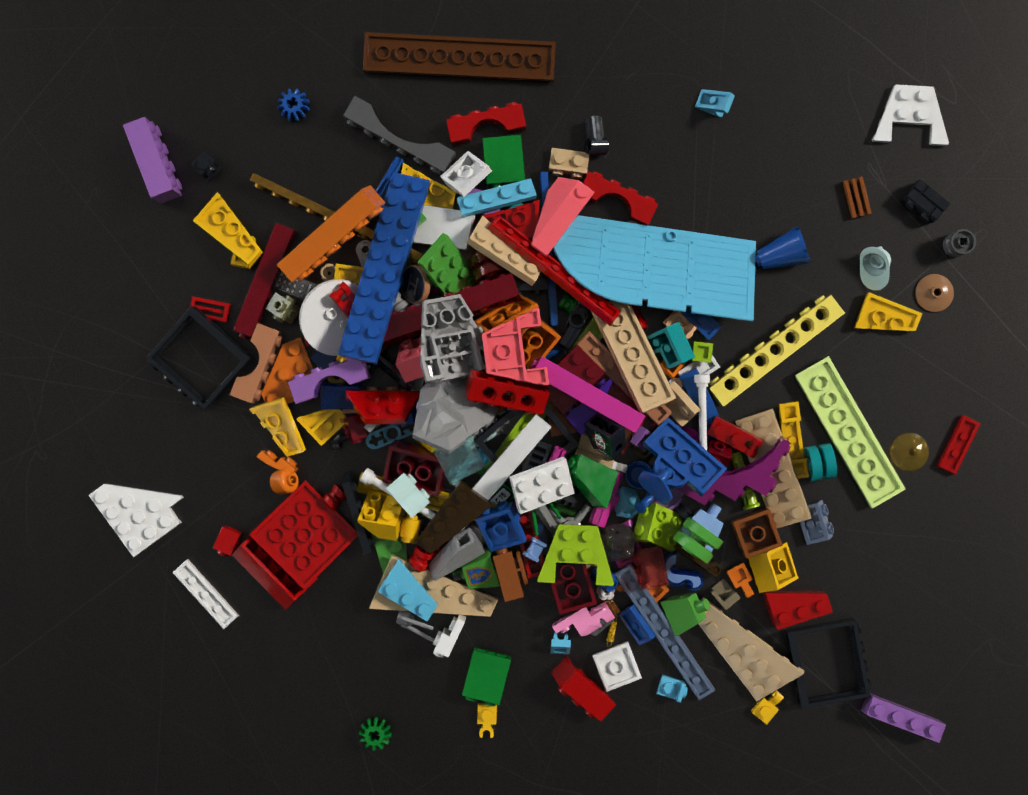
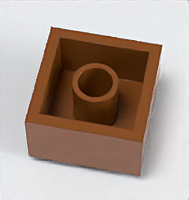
(756, 533)

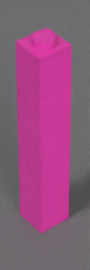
(590, 395)

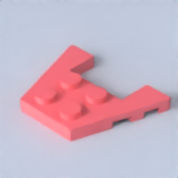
(505, 350)

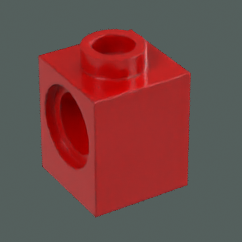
(227, 541)

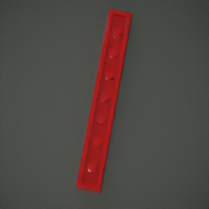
(553, 270)

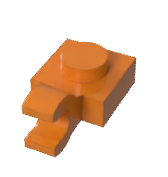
(740, 577)

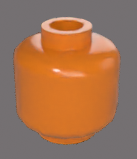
(284, 481)

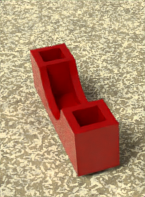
(509, 118)
(640, 207)

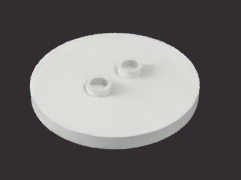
(321, 318)

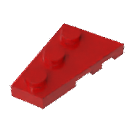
(521, 217)

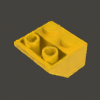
(382, 515)

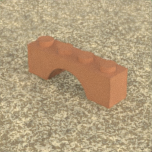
(249, 386)

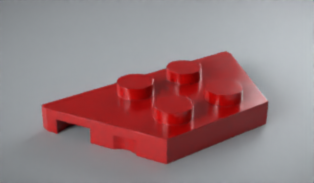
(383, 406)

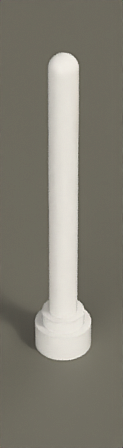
(702, 382)
(369, 477)

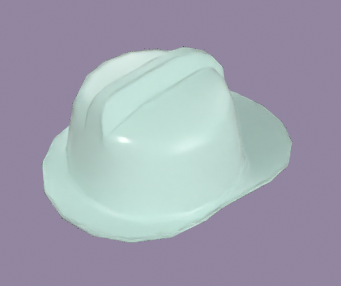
(875, 267)

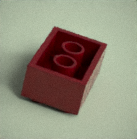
(580, 365)
(417, 461)
(572, 587)

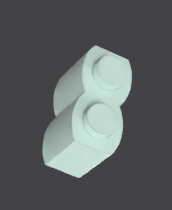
(408, 494)

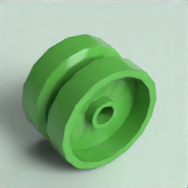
(697, 540)

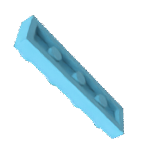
(496, 198)

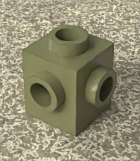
(283, 308)

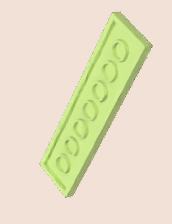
(849, 432)

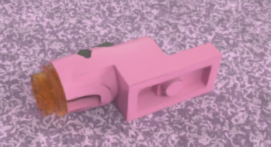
(588, 621)

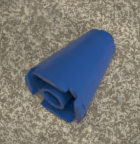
(784, 251)

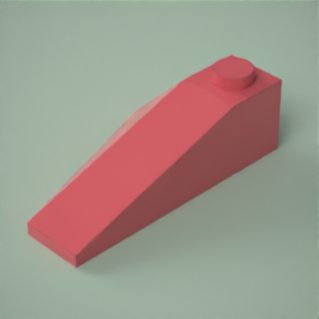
(561, 207)

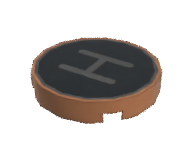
(416, 286)

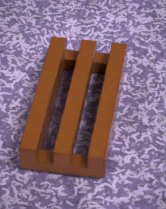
(863, 194)

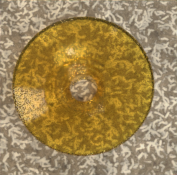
(900, 452)

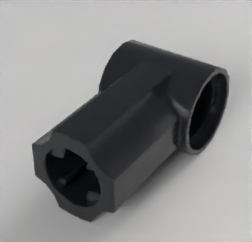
(595, 142)

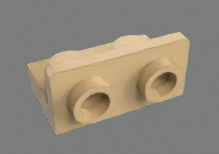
(568, 162)
(682, 407)

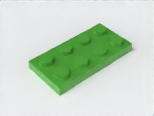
(447, 266)

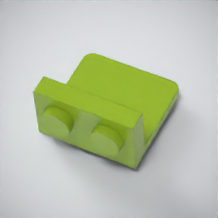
(658, 526)

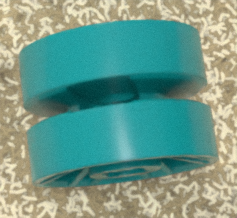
(821, 462)

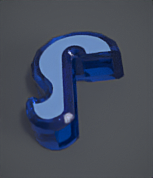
(679, 577)

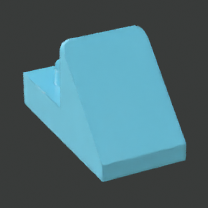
(714, 102)

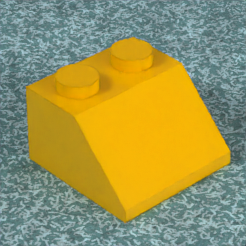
(773, 569)

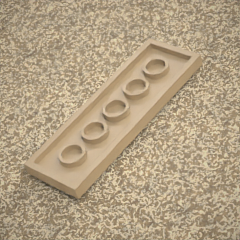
(635, 359)
(787, 499)

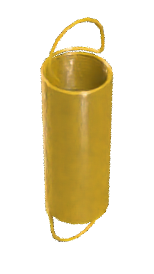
(611, 632)

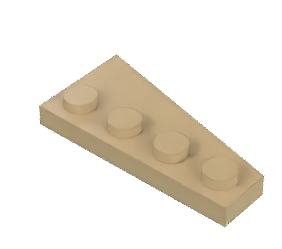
(501, 253)

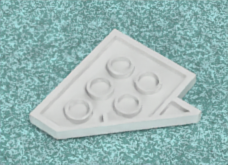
(137, 514)

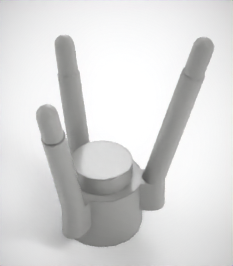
(406, 619)

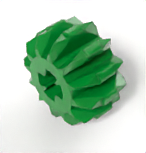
(378, 740)

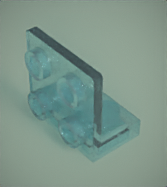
(460, 462)

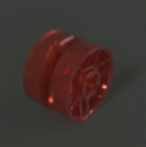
(484, 268)

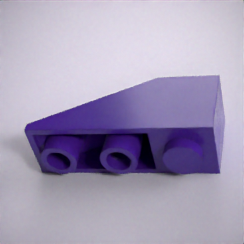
(580, 414)

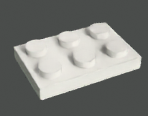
(541, 485)

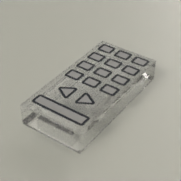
(297, 288)

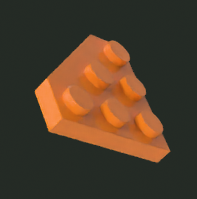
(291, 361)

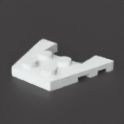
(912, 106)

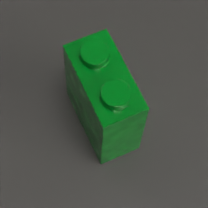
(505, 160)
(486, 676)

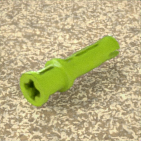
(749, 498)

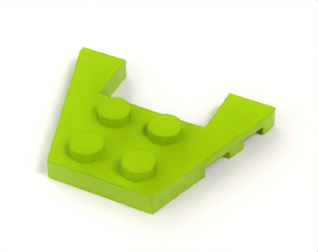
(576, 545)

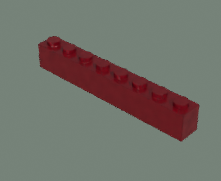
(479, 299)

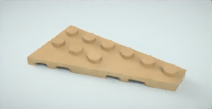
(450, 595)
(748, 655)

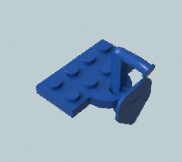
(677, 458)

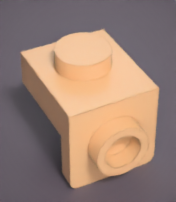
(676, 316)

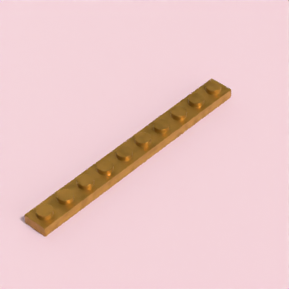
(313, 207)

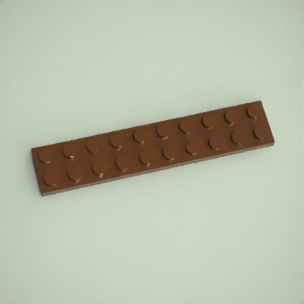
(459, 56)

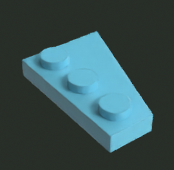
(406, 591)

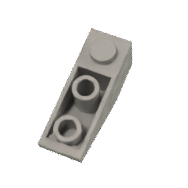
(456, 553)

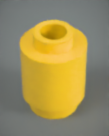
(410, 528)

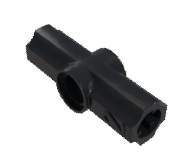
(570, 331)

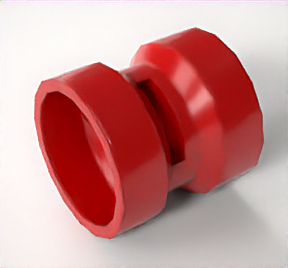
(335, 497)
(420, 559)

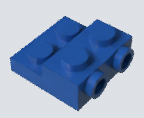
(501, 526)

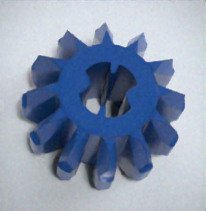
(291, 98)

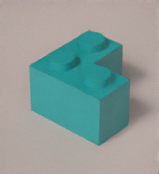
(672, 345)

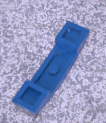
(690, 388)

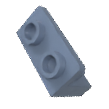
(818, 527)

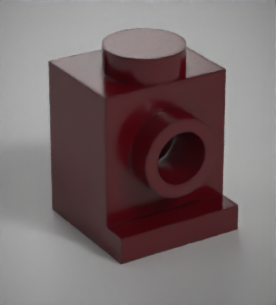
(354, 428)

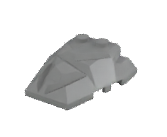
(449, 340)
(448, 417)

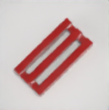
(225, 312)

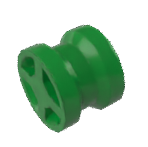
(567, 303)

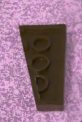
(455, 514)

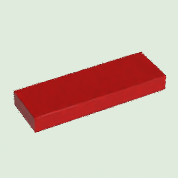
(958, 444)

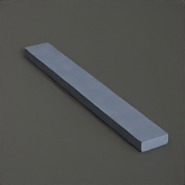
(662, 629)

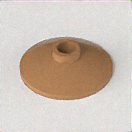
(925, 293)

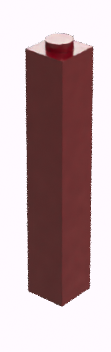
(264, 280)

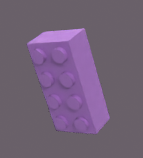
(153, 160)

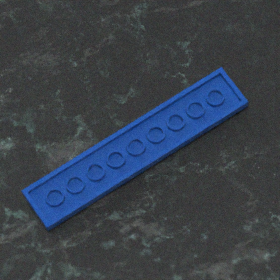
(384, 268)

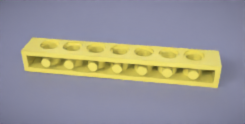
(831, 312)

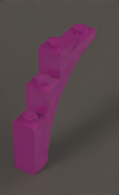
(755, 475)

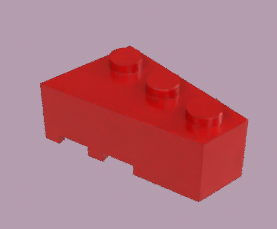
(582, 690)

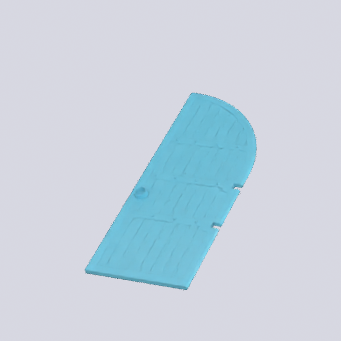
(661, 267)

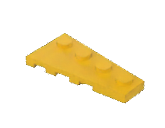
(225, 227)

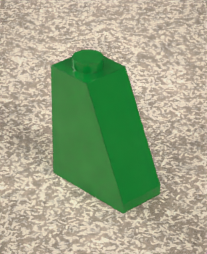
(592, 479)

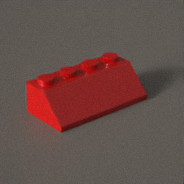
(268, 573)

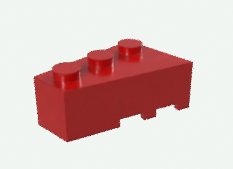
(795, 607)

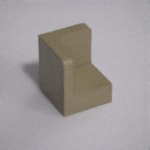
(724, 594)

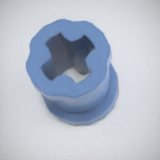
(534, 549)

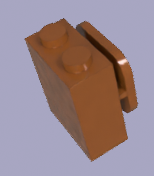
(510, 572)

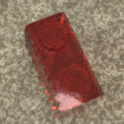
(651, 568)

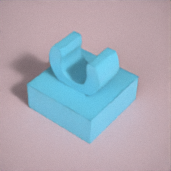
(560, 646)

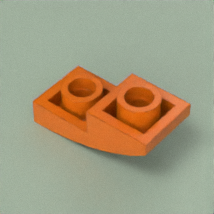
(283, 463)

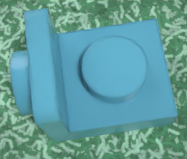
(672, 688)

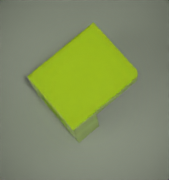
(702, 352)

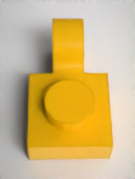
(766, 708)

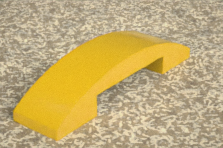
(790, 428)

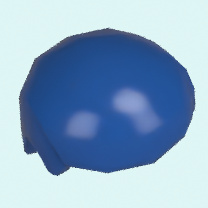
(634, 470)

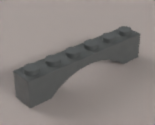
(434, 155)

